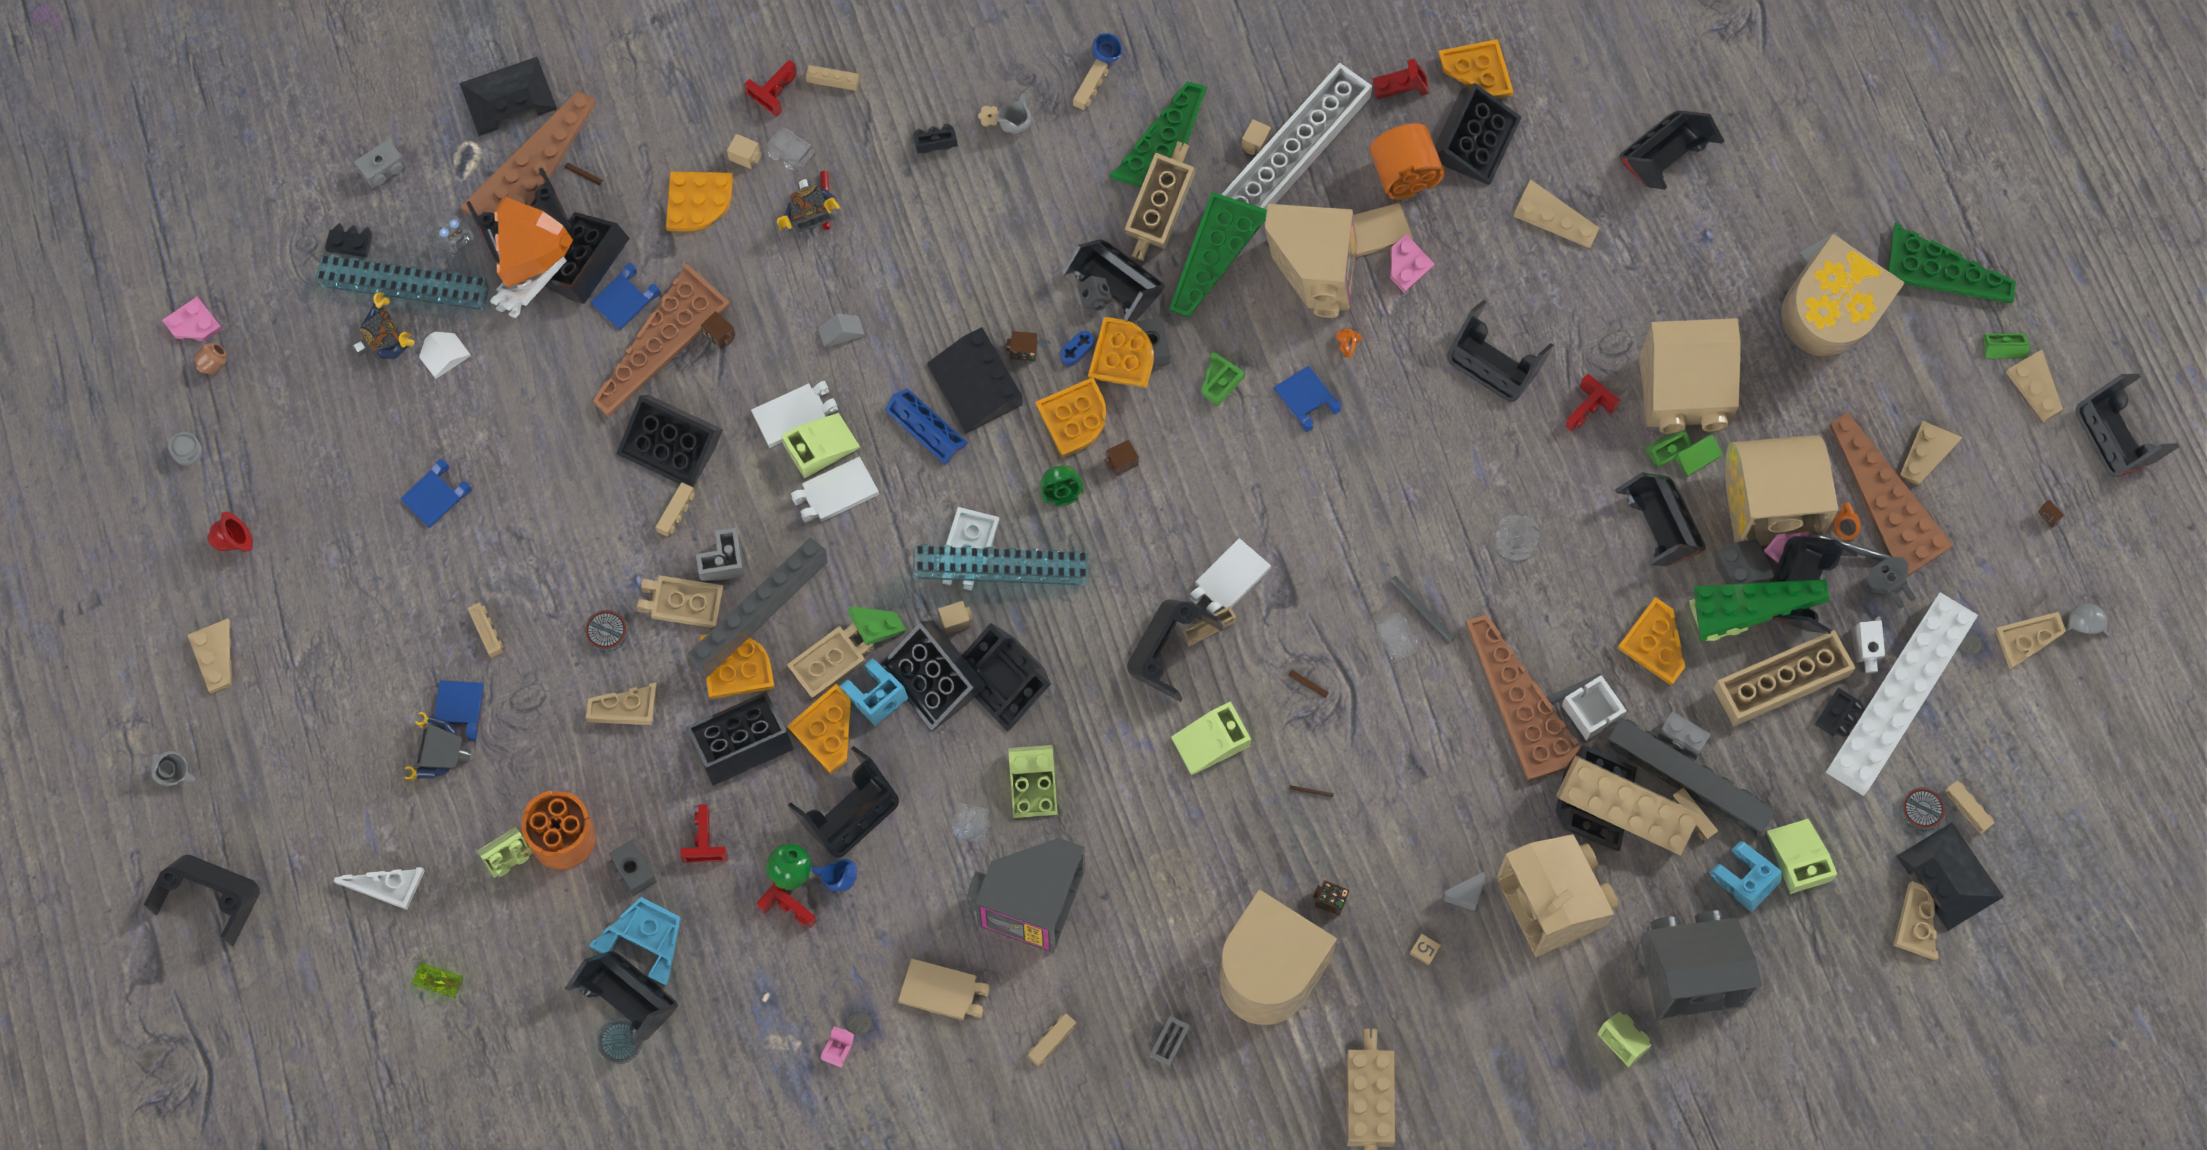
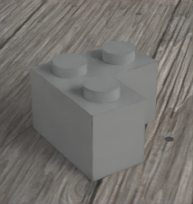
(725, 562)

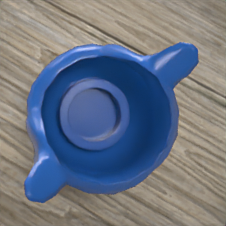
(838, 875)

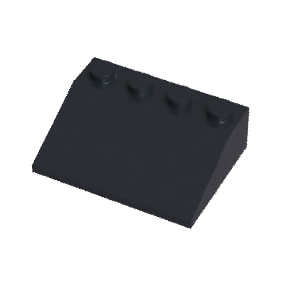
(1476, 134)
(589, 257)
(975, 380)
(668, 440)
(933, 674)
(739, 738)

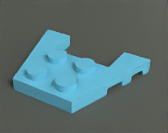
(648, 928)

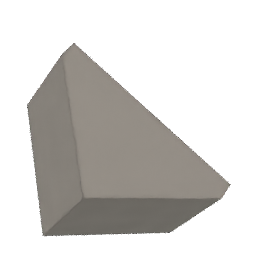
(840, 330)
(1466, 893)

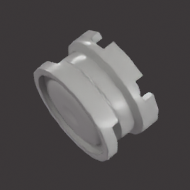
(185, 448)

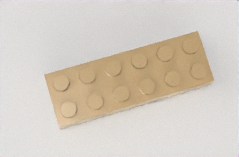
(1784, 678)
(1628, 805)

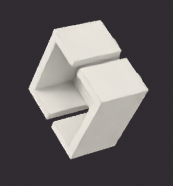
(1595, 709)

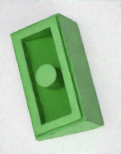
(2006, 345)
(1668, 447)
(1698, 455)

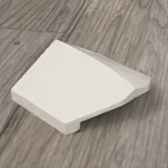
(442, 352)

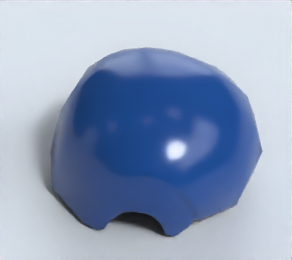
(1107, 48)

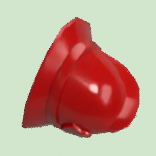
(230, 534)

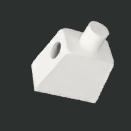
(1868, 636)

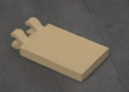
(1380, 229)
(682, 601)
(829, 660)
(942, 990)

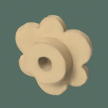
(988, 116)

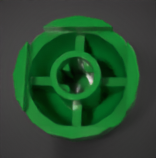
(1061, 485)
(788, 866)

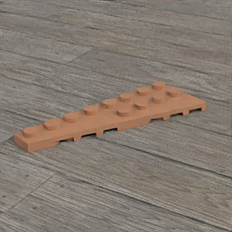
(545, 148)
(662, 337)
(1895, 511)
(1533, 726)

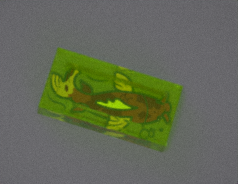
(437, 980)

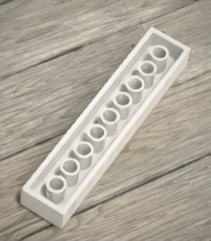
(1301, 139)
(1901, 694)

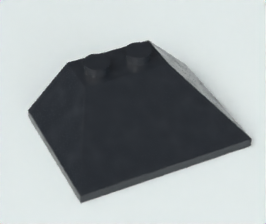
(507, 94)
(1010, 674)
(1587, 824)
(1951, 876)

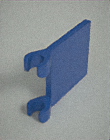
(622, 300)
(1305, 393)
(432, 496)
(460, 704)

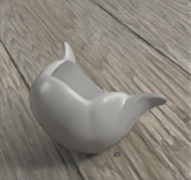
(1014, 116)
(2088, 619)
(170, 769)

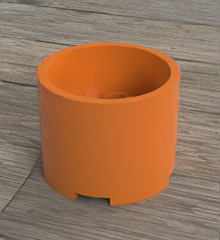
(1406, 160)
(560, 847)

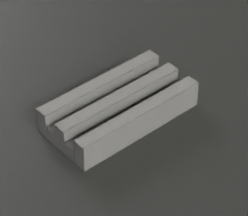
(1161, 1058)

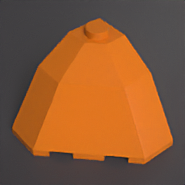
(527, 241)

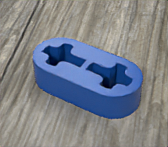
(1080, 351)

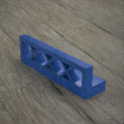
(923, 426)

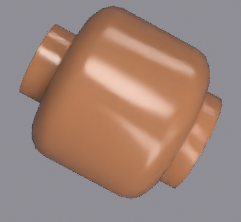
(210, 358)

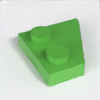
(1220, 379)
(876, 624)

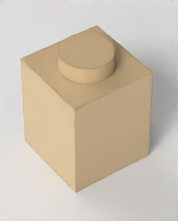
(1255, 137)
(744, 151)
(955, 617)

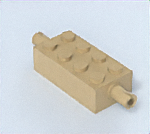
(1160, 201)
(1370, 1095)

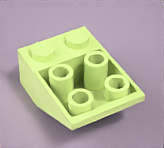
(819, 443)
(1212, 738)
(1032, 781)
(505, 852)
(1801, 856)

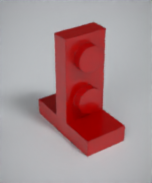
(1402, 81)
(773, 88)
(1597, 396)
(704, 852)
(786, 903)

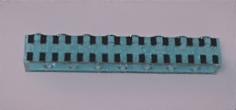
(402, 282)
(1000, 565)

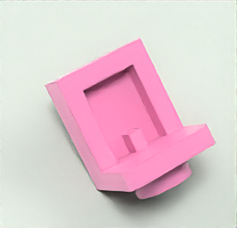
(838, 1047)

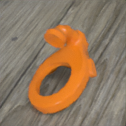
(1344, 338)
(1846, 513)

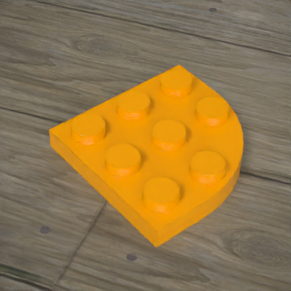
(697, 199)
(1122, 354)
(1074, 416)
(742, 672)

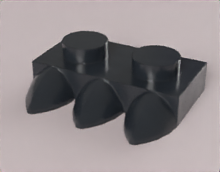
(935, 139)
(349, 242)
(1839, 711)

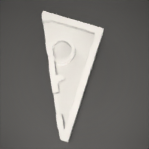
(391, 887)

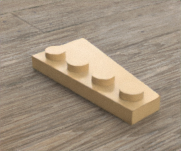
(1553, 215)

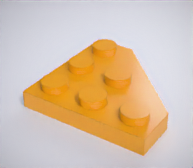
(1478, 64)
(1656, 642)
(825, 728)

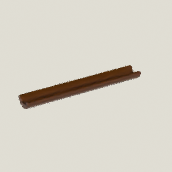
(583, 173)
(1306, 682)
(1311, 791)

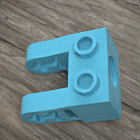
(881, 699)
(1756, 884)

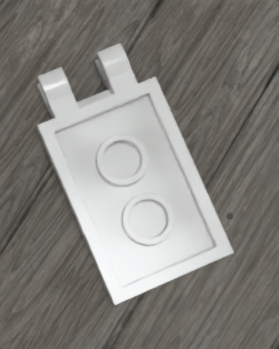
(523, 292)
(792, 410)
(835, 491)
(973, 530)
(1230, 577)

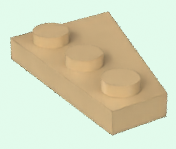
(2036, 385)
(1927, 451)
(2028, 637)
(212, 653)
(624, 708)
(1916, 923)

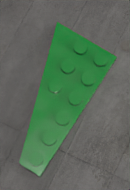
(1161, 137)
(1219, 240)
(1941, 269)
(1745, 605)

